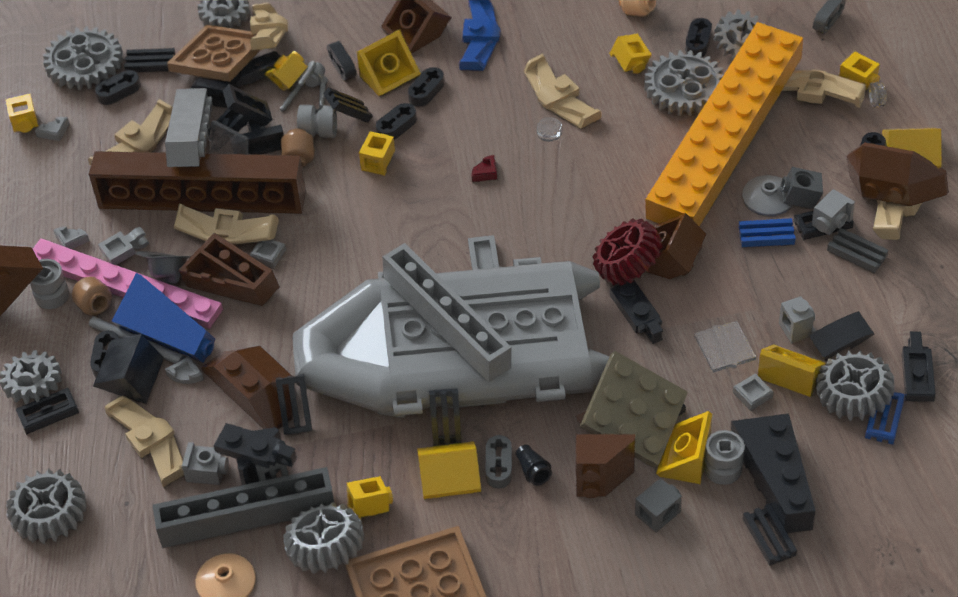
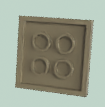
(637, 403)

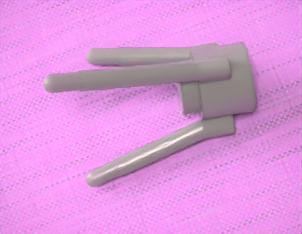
(311, 77)

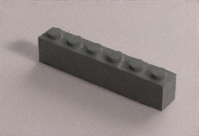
(241, 507)

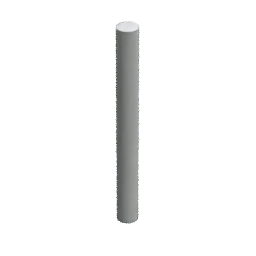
(102, 325)

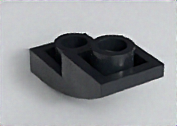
(841, 334)

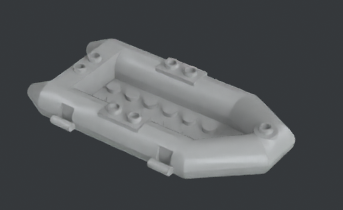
(388, 357)

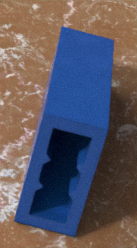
(161, 321)

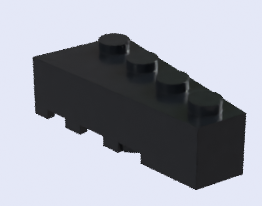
(777, 468)

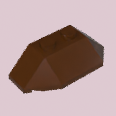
(895, 175)
(250, 381)

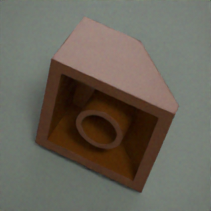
(418, 22)
(681, 244)
(603, 462)

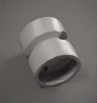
(317, 121)
(50, 285)
(724, 457)

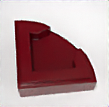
(485, 170)

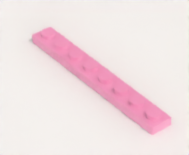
(118, 279)

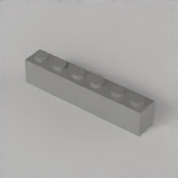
(188, 128)
(447, 312)

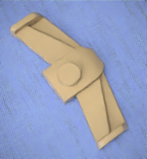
(267, 26)
(816, 84)
(559, 93)
(143, 137)
(890, 217)
(226, 224)
(149, 436)

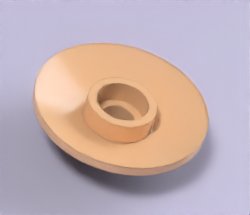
(236, 584)

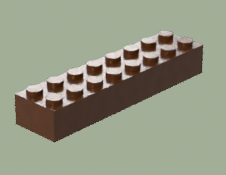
(218, 182)

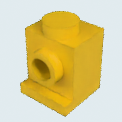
(631, 53)
(860, 69)
(287, 70)
(22, 120)
(376, 153)
(369, 497)

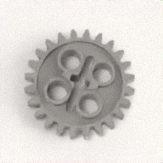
(83, 58)
(682, 82)

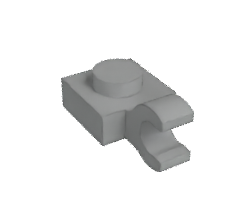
(122, 247)

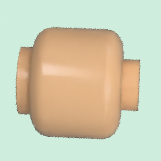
(637, 7)

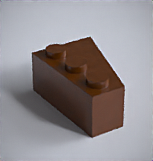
(17, 271)
(229, 272)

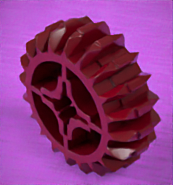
(627, 251)

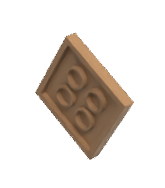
(215, 53)

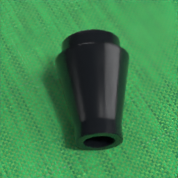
(535, 467)

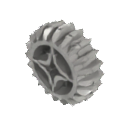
(849, 382)
(45, 514)
(323, 537)

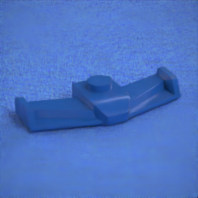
(481, 33)

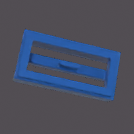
(764, 230)
(881, 433)

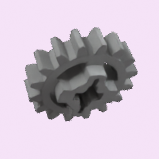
(223, 12)
(729, 31)
(30, 376)

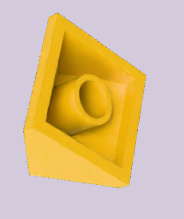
(387, 63)
(921, 140)
(789, 369)
(686, 450)
(449, 470)

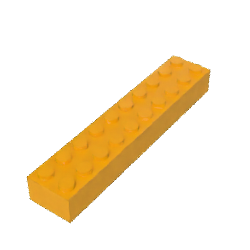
(725, 126)

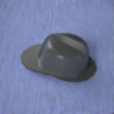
(164, 266)

